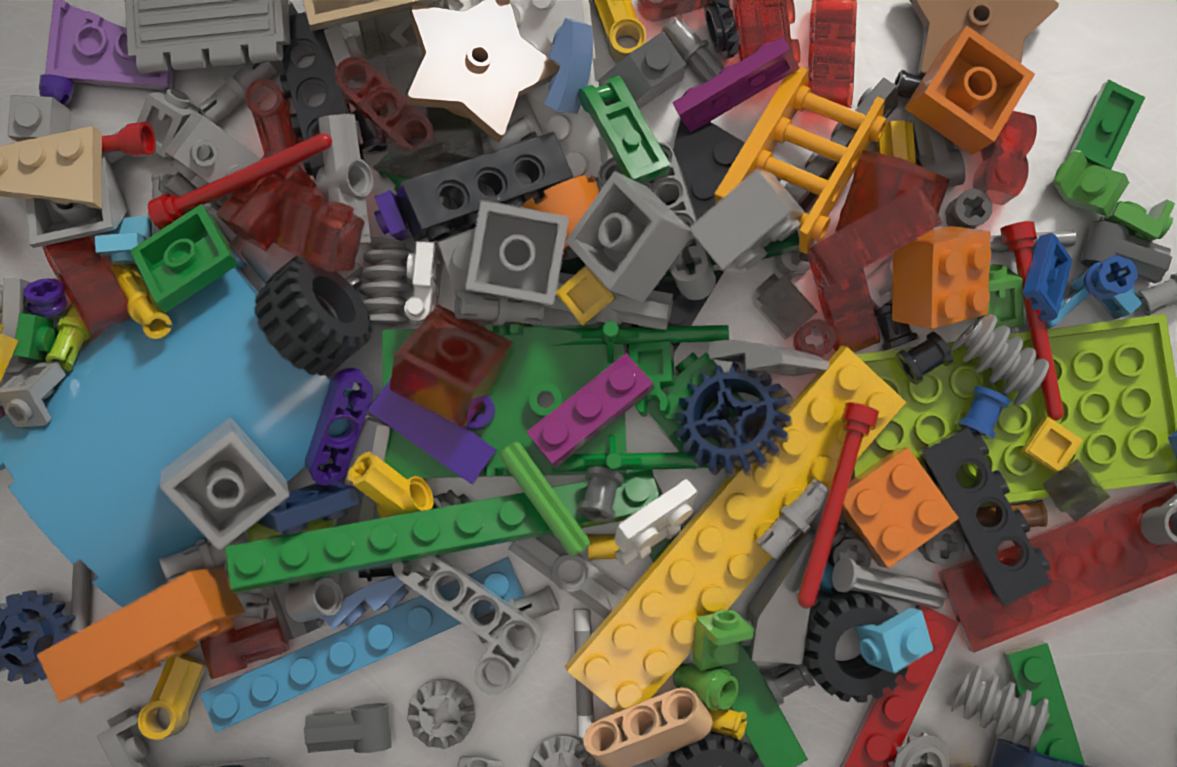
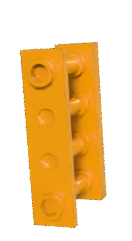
(777, 127)

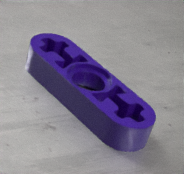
(333, 409)

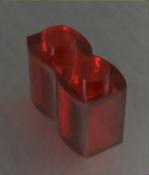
(1005, 160)
(318, 229)

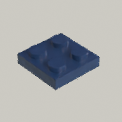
(310, 504)

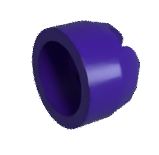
(56, 86)

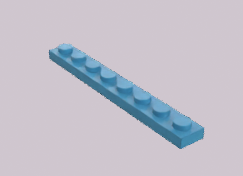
(348, 650)

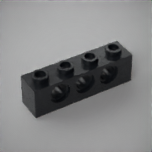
(303, 82)
(426, 216)
(1029, 567)

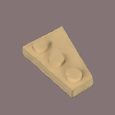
(55, 168)

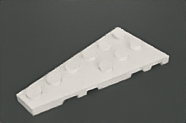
(576, 133)

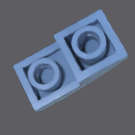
(574, 52)
(377, 595)

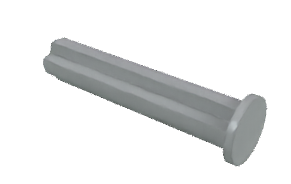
(849, 576)

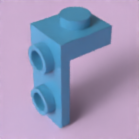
(1117, 306)

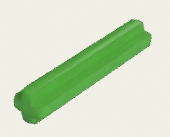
(544, 499)

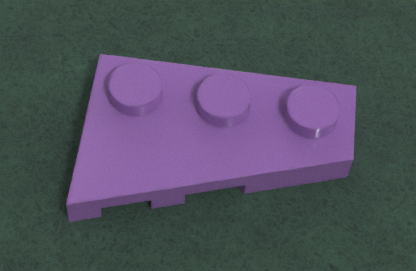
(95, 51)

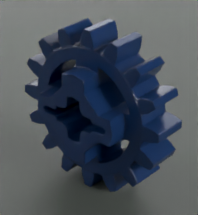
(19, 621)

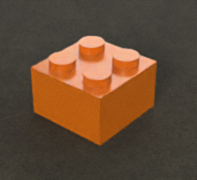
(970, 91)
(942, 277)
(895, 507)

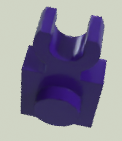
(390, 216)

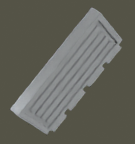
(193, 30)

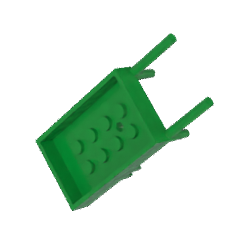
(553, 362)

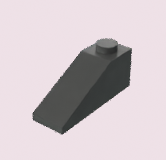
(649, 70)
(775, 612)

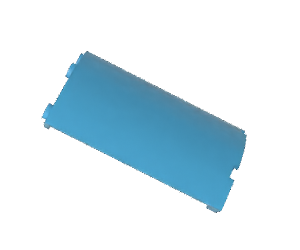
(139, 407)

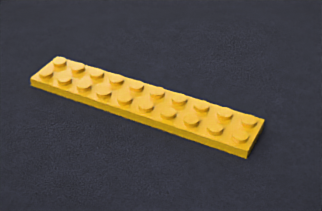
(718, 547)

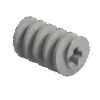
(386, 281)
(1003, 357)
(1002, 707)

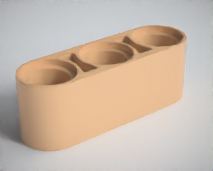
(666, 735)

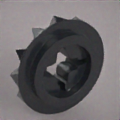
(721, 27)

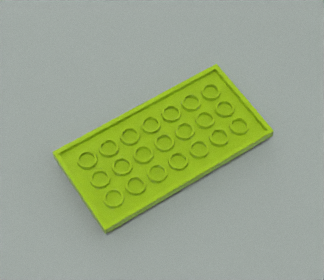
(1114, 395)

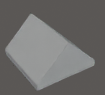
(58, 222)

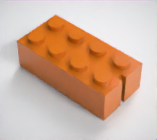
(142, 635)

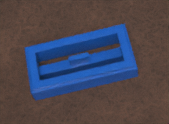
(1048, 276)

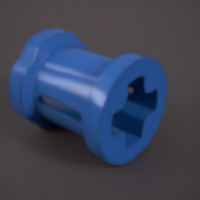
(1112, 265)
(984, 412)

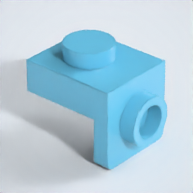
(120, 241)
(895, 641)

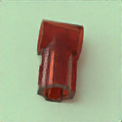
(274, 124)
(243, 646)

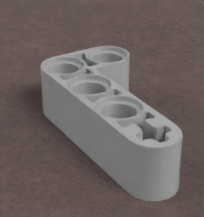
(669, 188)
(463, 610)

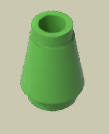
(712, 686)

